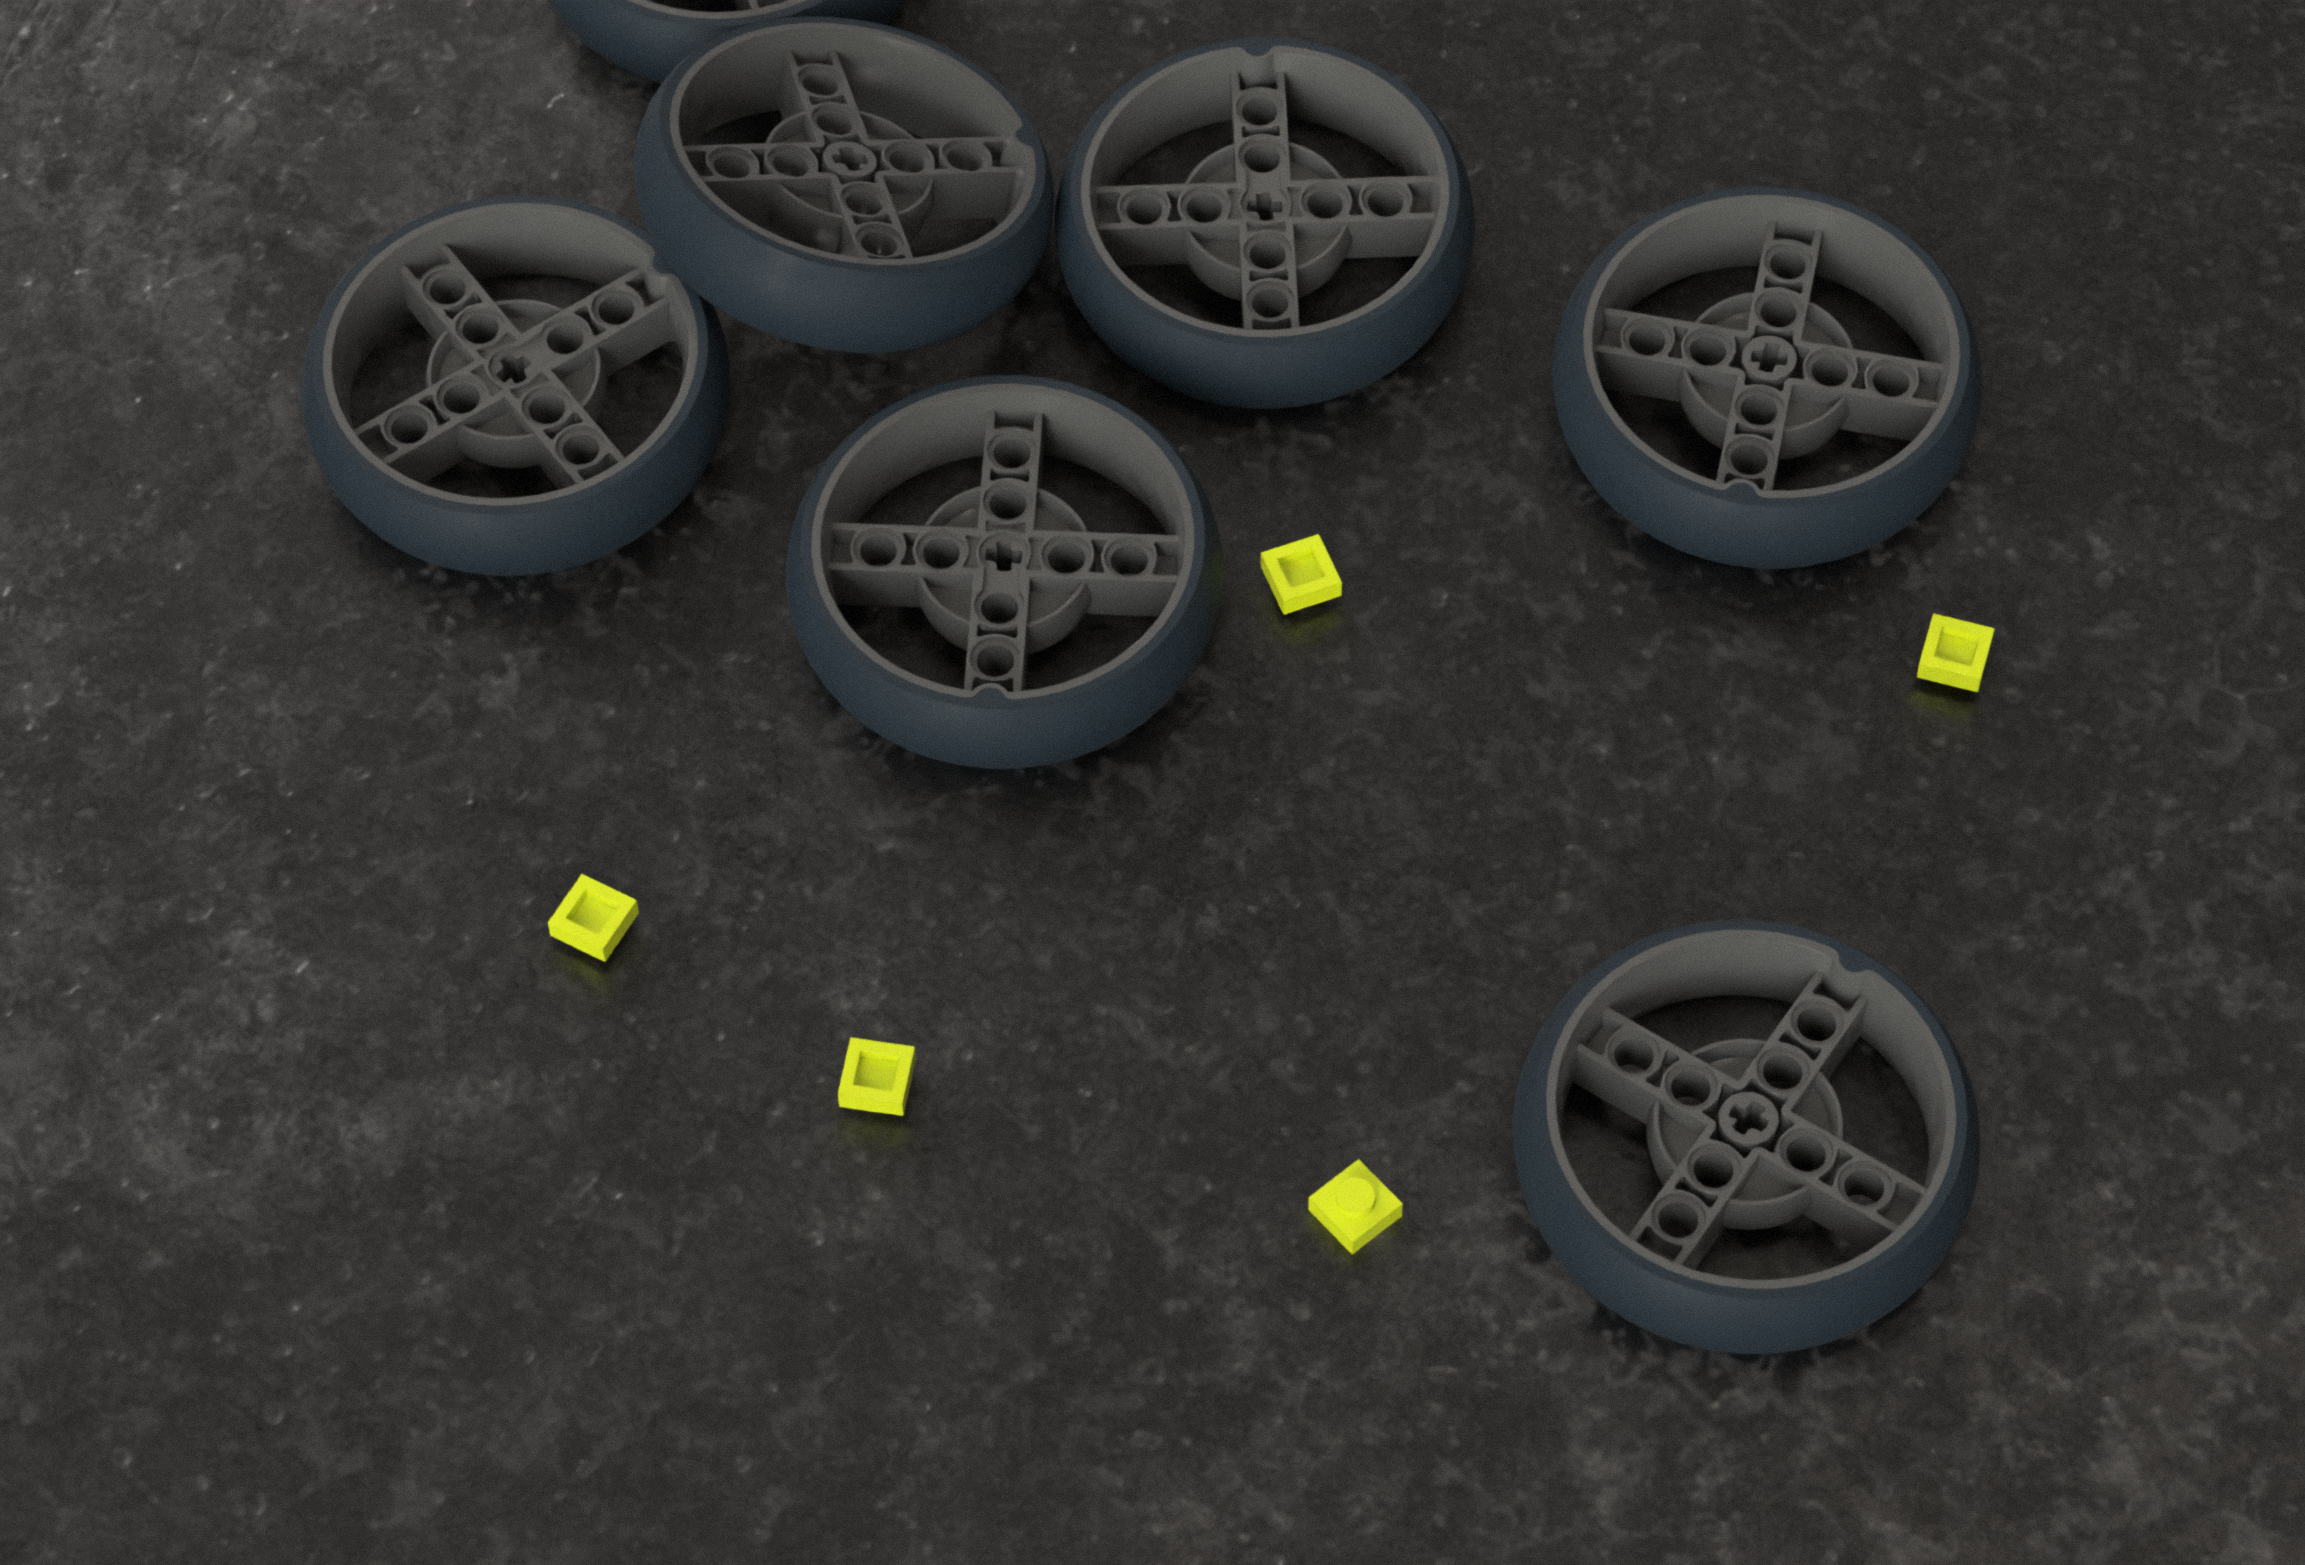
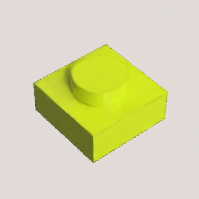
(1301, 574)
(1955, 652)
(593, 917)
(876, 1076)
(1355, 1206)

